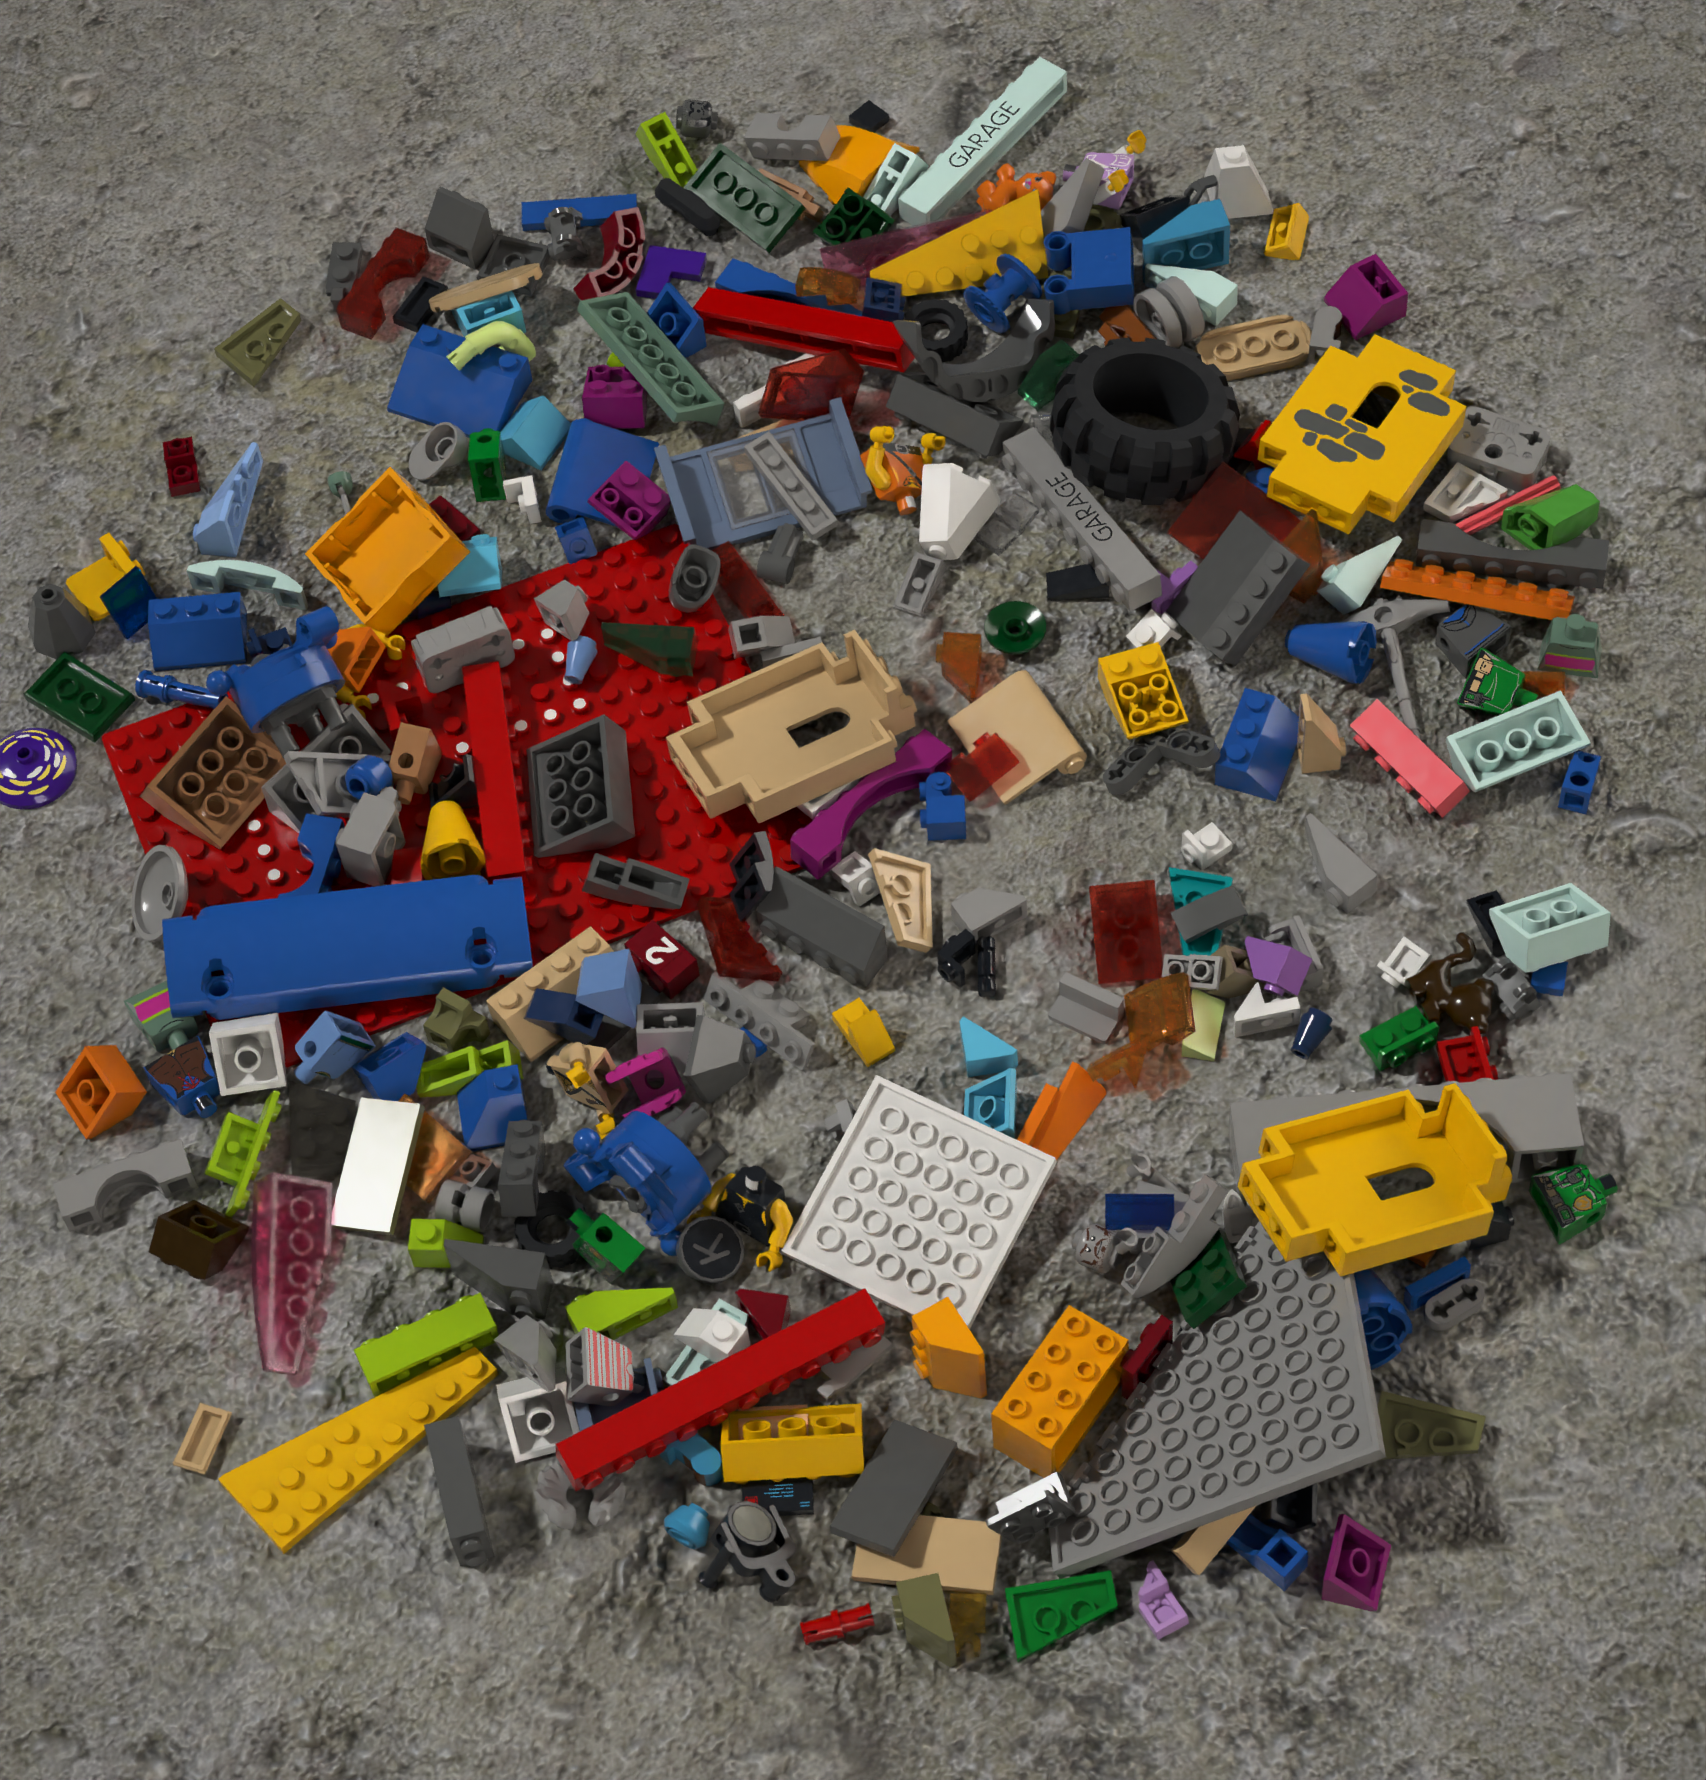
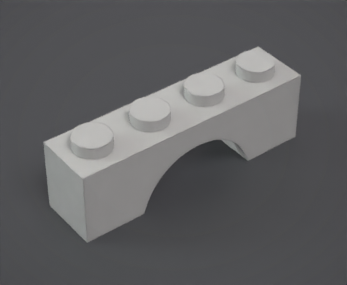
(86, 1194)

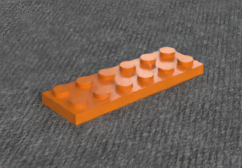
(1467, 589)

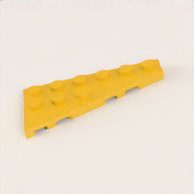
(970, 251)

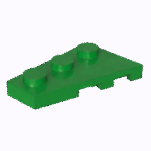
(1057, 1608)

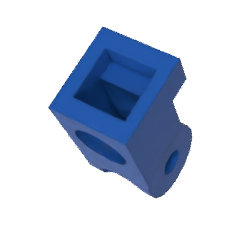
(1579, 782)

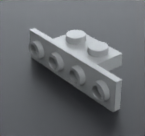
(765, 1015)

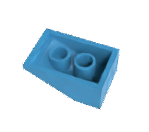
(1190, 240)

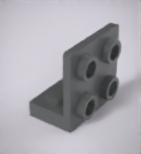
(1032, 1509)

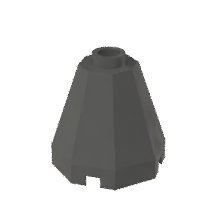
(59, 622)

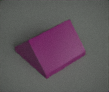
(1355, 1566)

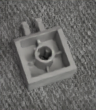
(371, 837)

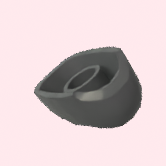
(694, 578)

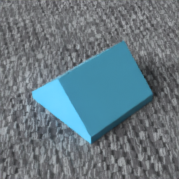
(534, 432)
(994, 1102)

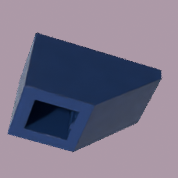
(563, 1015)

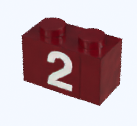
(662, 960)

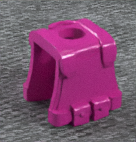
(652, 1099)

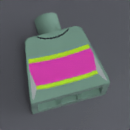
(1571, 647)
(153, 1017)

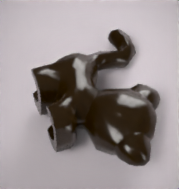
(1466, 1003)

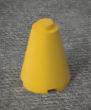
(450, 844)

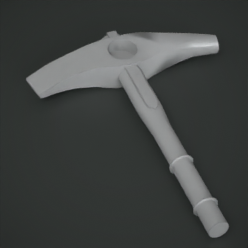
(1389, 620)

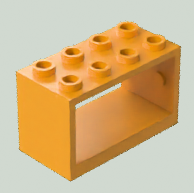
(1059, 1393)

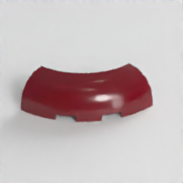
(623, 247)

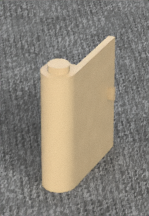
(1027, 726)

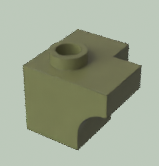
(454, 1023)

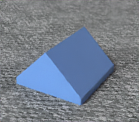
(611, 986)

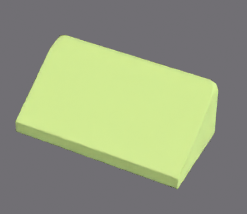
(1208, 1018)

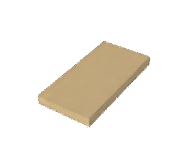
(957, 1549)

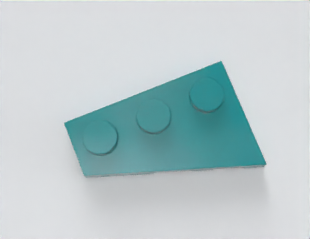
(1188, 887)

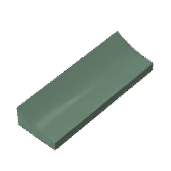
(652, 358)

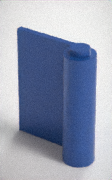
(587, 461)

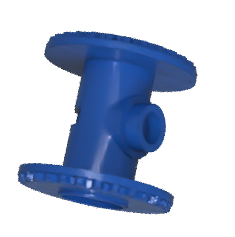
(1001, 291)

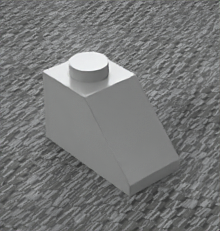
(564, 609)
(987, 911)

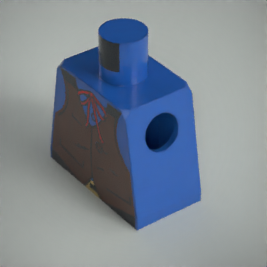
(186, 1079)

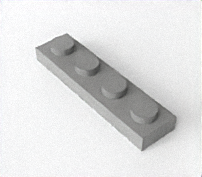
(791, 486)

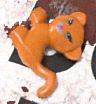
(1009, 190)

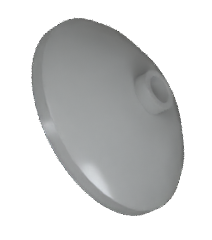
(158, 891)

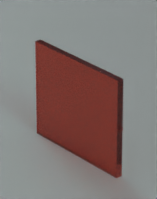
(1219, 503)

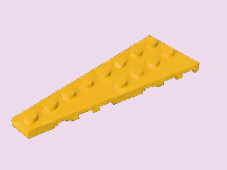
(322, 1469)

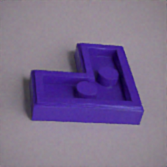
(668, 263)

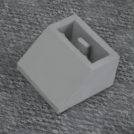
(667, 1027)

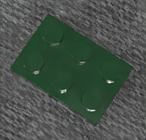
(1208, 1281)

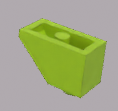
(428, 1239)

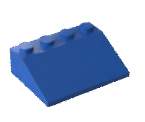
(472, 398)

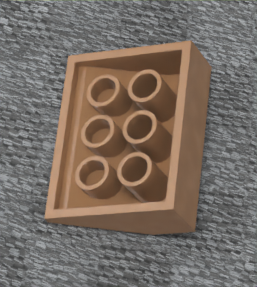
(216, 776)

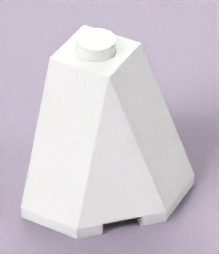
(1238, 183)
(953, 509)

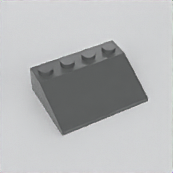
(1237, 588)
(580, 790)

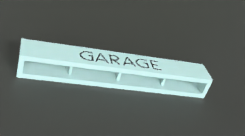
(983, 143)

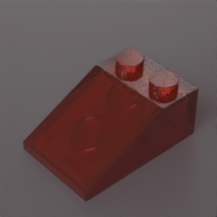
(806, 386)
(1126, 931)

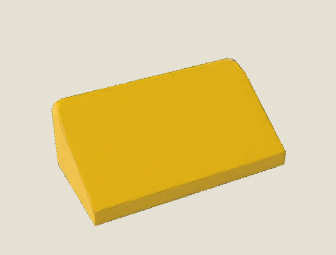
(1287, 232)

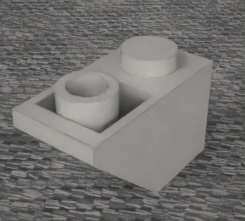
(759, 634)

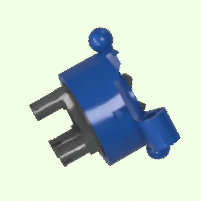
(289, 684)
(650, 1167)

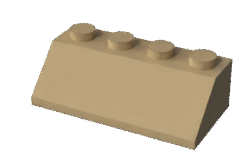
(555, 973)

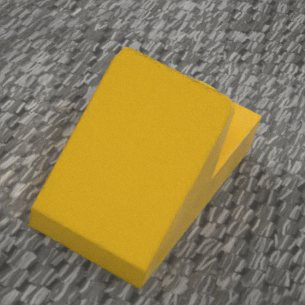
(864, 1031)

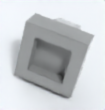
(841, 1119)

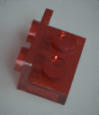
(982, 766)

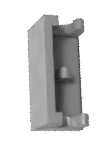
(1294, 934)

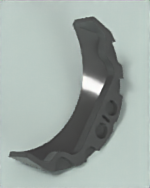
(995, 373)

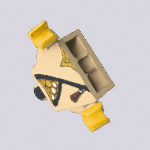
(582, 1075)

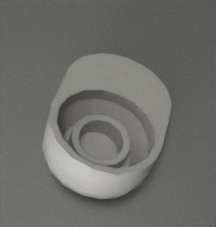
(441, 447)

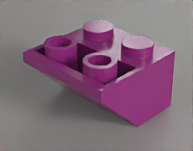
(1368, 297)
(614, 398)
(631, 501)

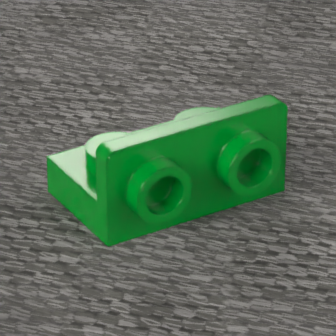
(1399, 1038)

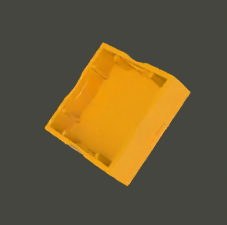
(387, 552)

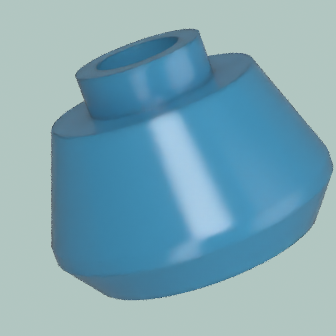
(688, 1525)

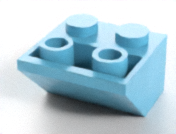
(496, 308)

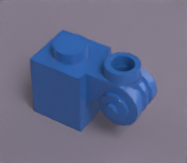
(944, 812)

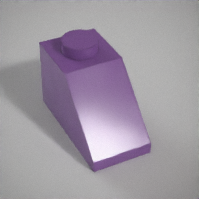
(1277, 966)

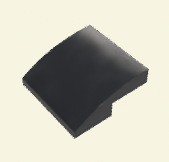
(753, 875)

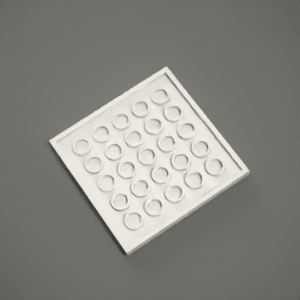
(918, 1203)

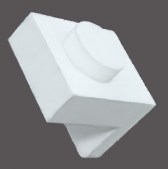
(1154, 629)
(1403, 963)

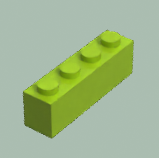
(426, 1343)

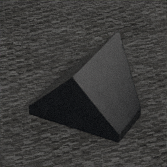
(456, 786)

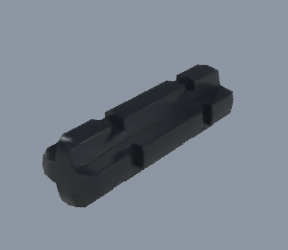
(986, 966)

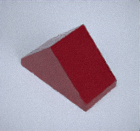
(766, 1310)

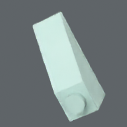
(895, 174)
(1352, 580)

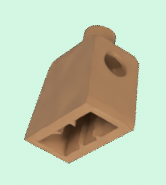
(414, 761)

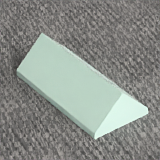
(1516, 742)

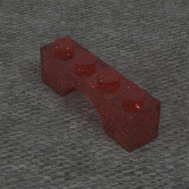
(399, 257)

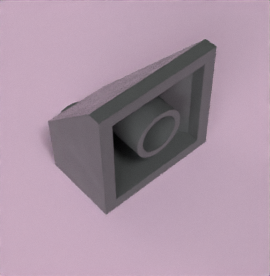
(717, 1058)

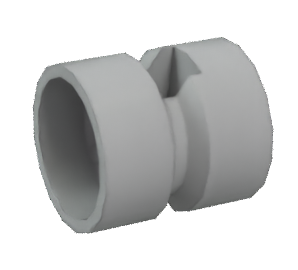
(466, 1206)

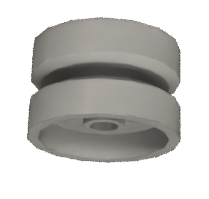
(1170, 312)

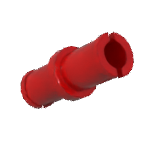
(837, 1624)

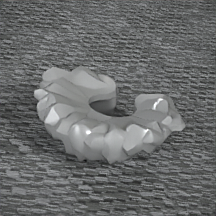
(552, 1498)

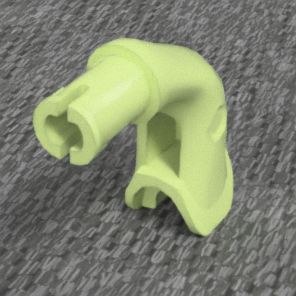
(495, 333)

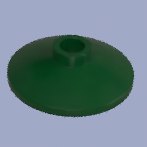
(1015, 617)

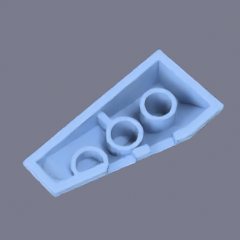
(227, 512)

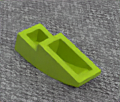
(455, 1070)

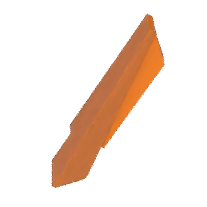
(1062, 1112)

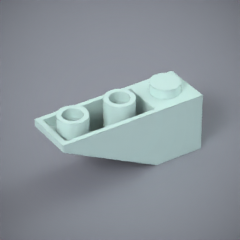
(1213, 292)

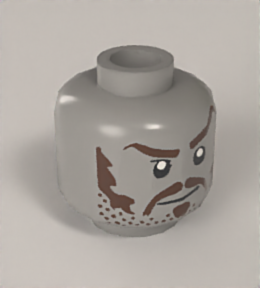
(1097, 1248)

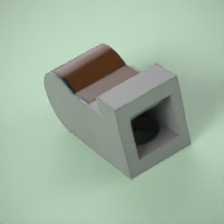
(1325, 332)

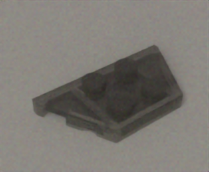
(319, 1131)

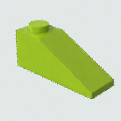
(666, 149)
(619, 1311)

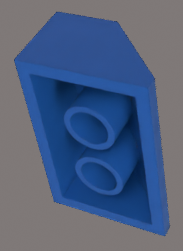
(198, 631)
(1258, 746)

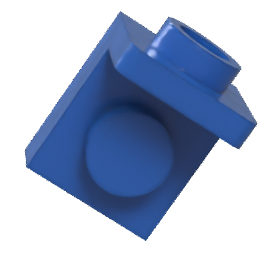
(576, 540)

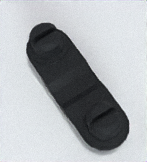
(688, 205)

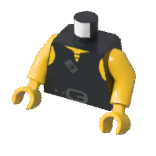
(753, 1207)

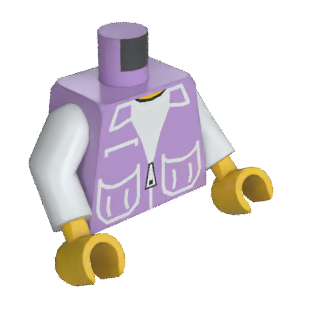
(1118, 171)

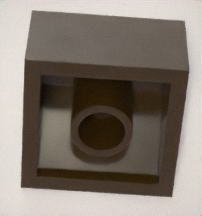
(197, 1239)

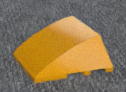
(852, 162)

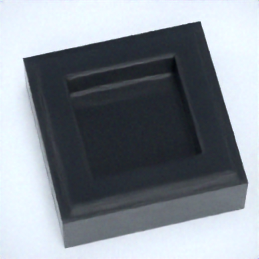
(869, 117)

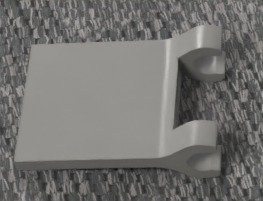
(842, 1374)

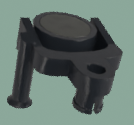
(742, 1541)

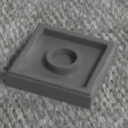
(512, 253)

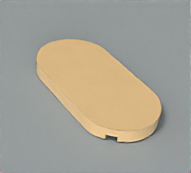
(485, 288)
(1256, 346)

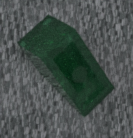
(1041, 381)

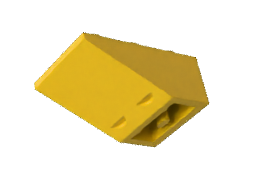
(1141, 691)

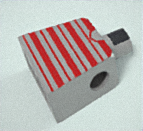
(600, 1370)

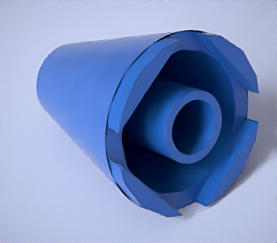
(1335, 647)

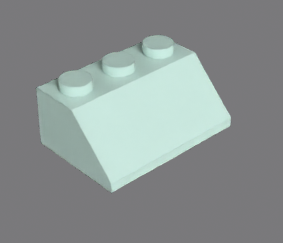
(1550, 927)

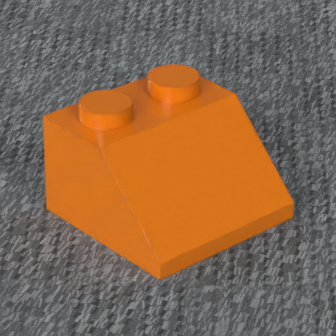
(100, 1090)

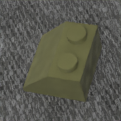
(924, 1617)

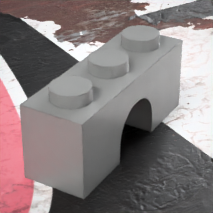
(811, 140)

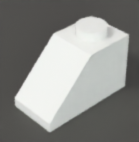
(713, 1334)

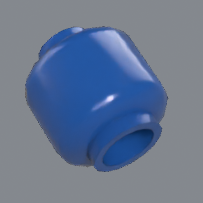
(368, 776)

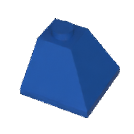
(392, 1068)
(489, 1105)

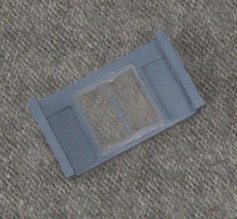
(726, 498)

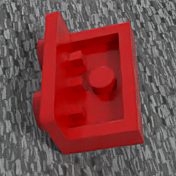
(1466, 1058)

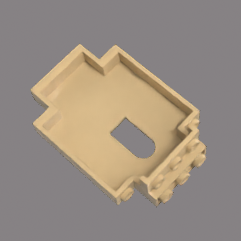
(742, 742)

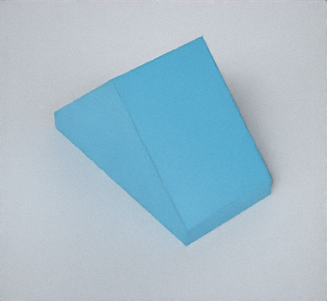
(984, 1051)

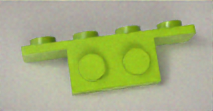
(237, 1151)

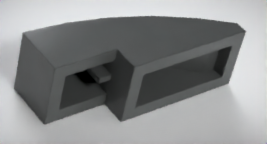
(634, 883)

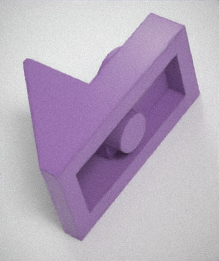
(1172, 586)

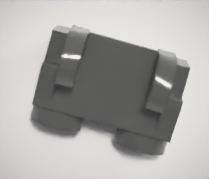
(562, 227)
(1513, 989)

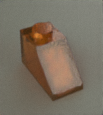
(961, 662)

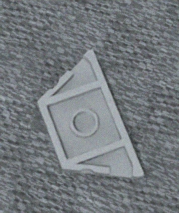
(323, 779)

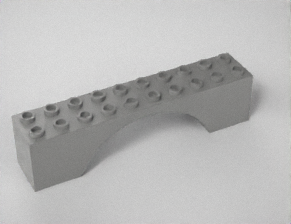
(1527, 1115)

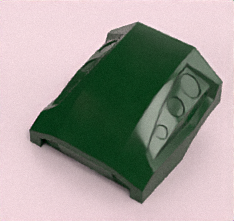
(852, 219)

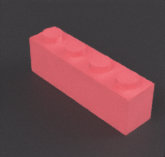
(1409, 758)

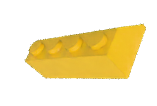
(830, 1448)

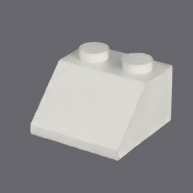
(248, 1054)
(536, 1417)

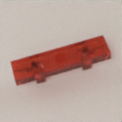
(743, 585)

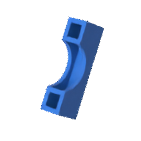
(318, 846)
(1270, 1551)

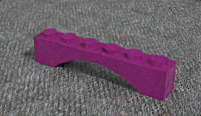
(821, 842)

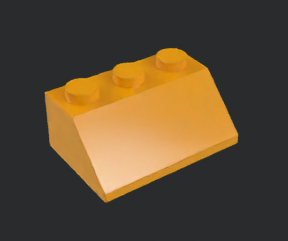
(948, 1351)

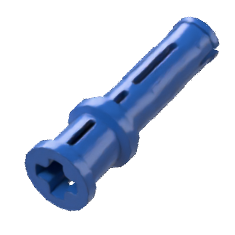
(169, 689)

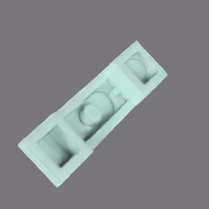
(213, 575)

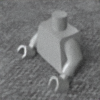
(1152, 1183)

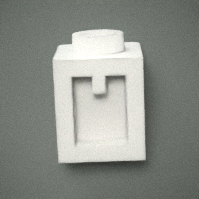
(523, 491)
(1205, 846)
(857, 876)

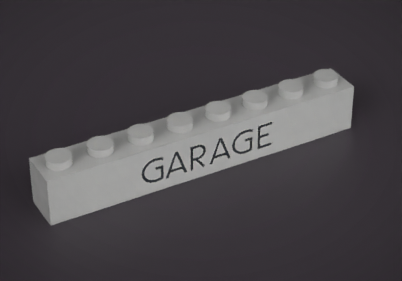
(1081, 519)

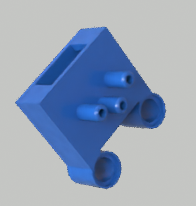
(1100, 269)

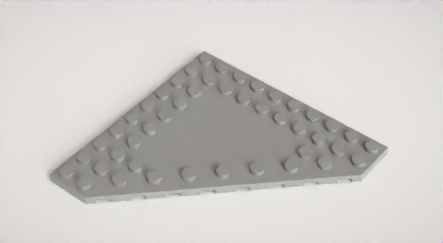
(1233, 1413)

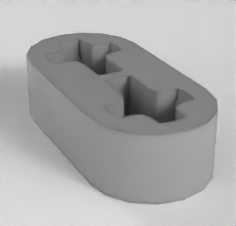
(1450, 1298)

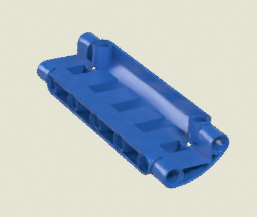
(346, 947)

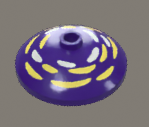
(39, 776)

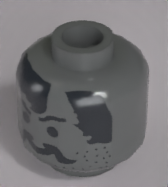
(696, 119)

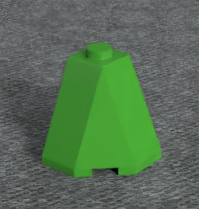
(1551, 517)

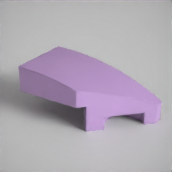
(1159, 1605)

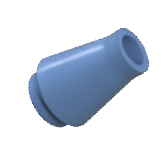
(579, 658)

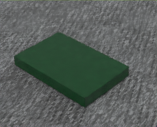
(79, 697)

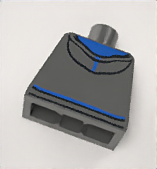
(1468, 630)

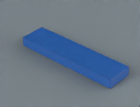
(593, 209)

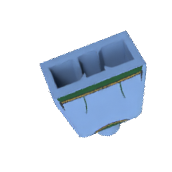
(331, 1047)

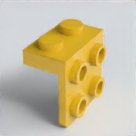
(101, 575)

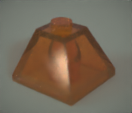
(1306, 543)

